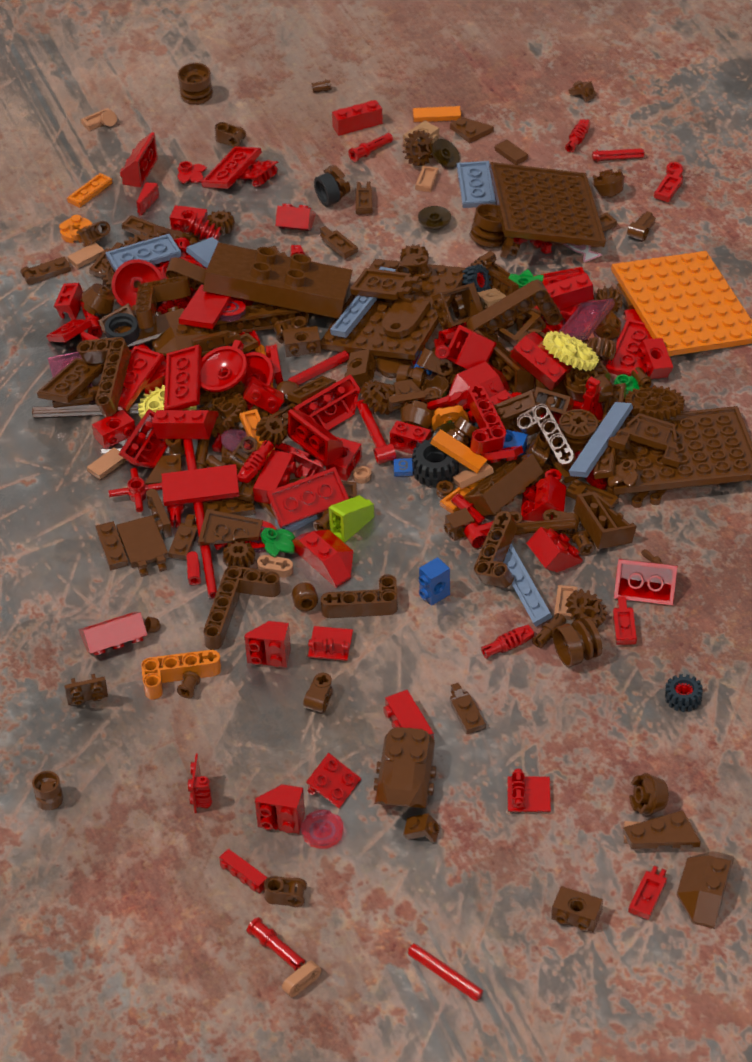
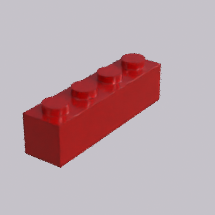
(243, 870)

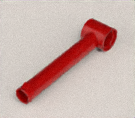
(383, 451)

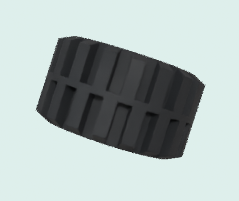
(432, 464)

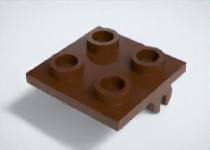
(87, 690)

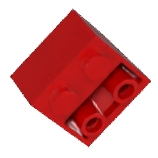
(295, 218)
(469, 348)
(542, 496)
(554, 550)
(268, 644)
(281, 809)

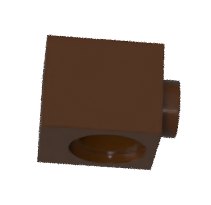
(456, 523)

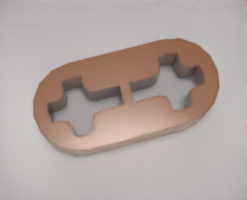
(276, 564)
(301, 978)

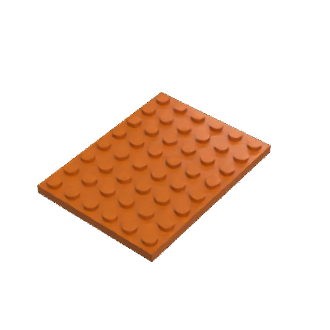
(685, 302)

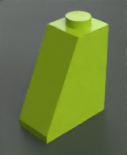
(350, 516)

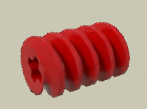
(202, 228)

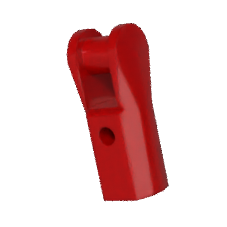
(193, 568)

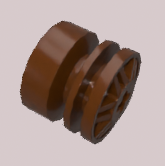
(195, 83)
(487, 226)
(578, 428)
(577, 641)

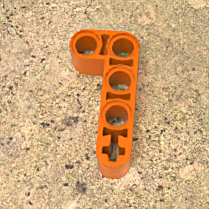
(172, 667)

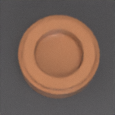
(108, 118)
(362, 474)

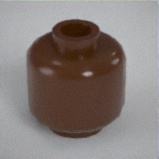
(304, 596)

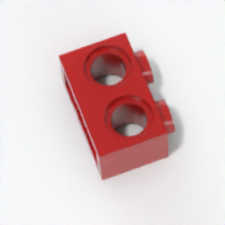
(407, 436)

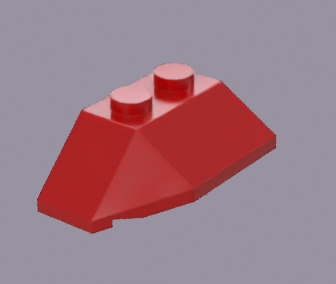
(482, 374)
(332, 404)
(142, 445)
(326, 555)

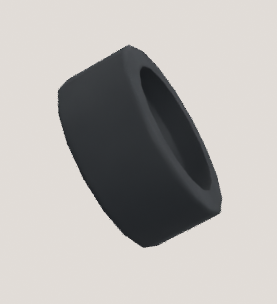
(326, 189)
(122, 319)

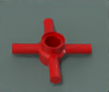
(136, 490)

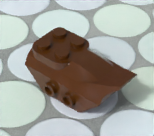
(406, 768)

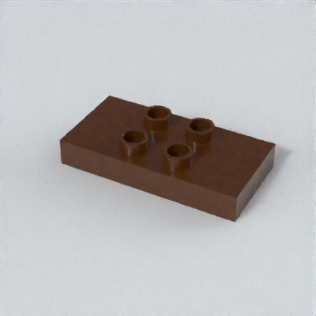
(278, 279)

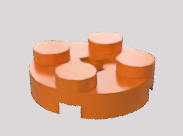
(70, 226)
(444, 415)

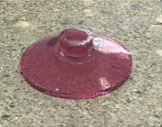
(232, 437)

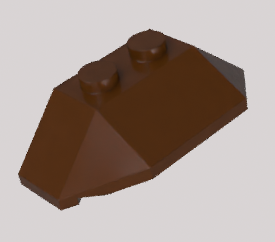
(178, 338)
(704, 886)

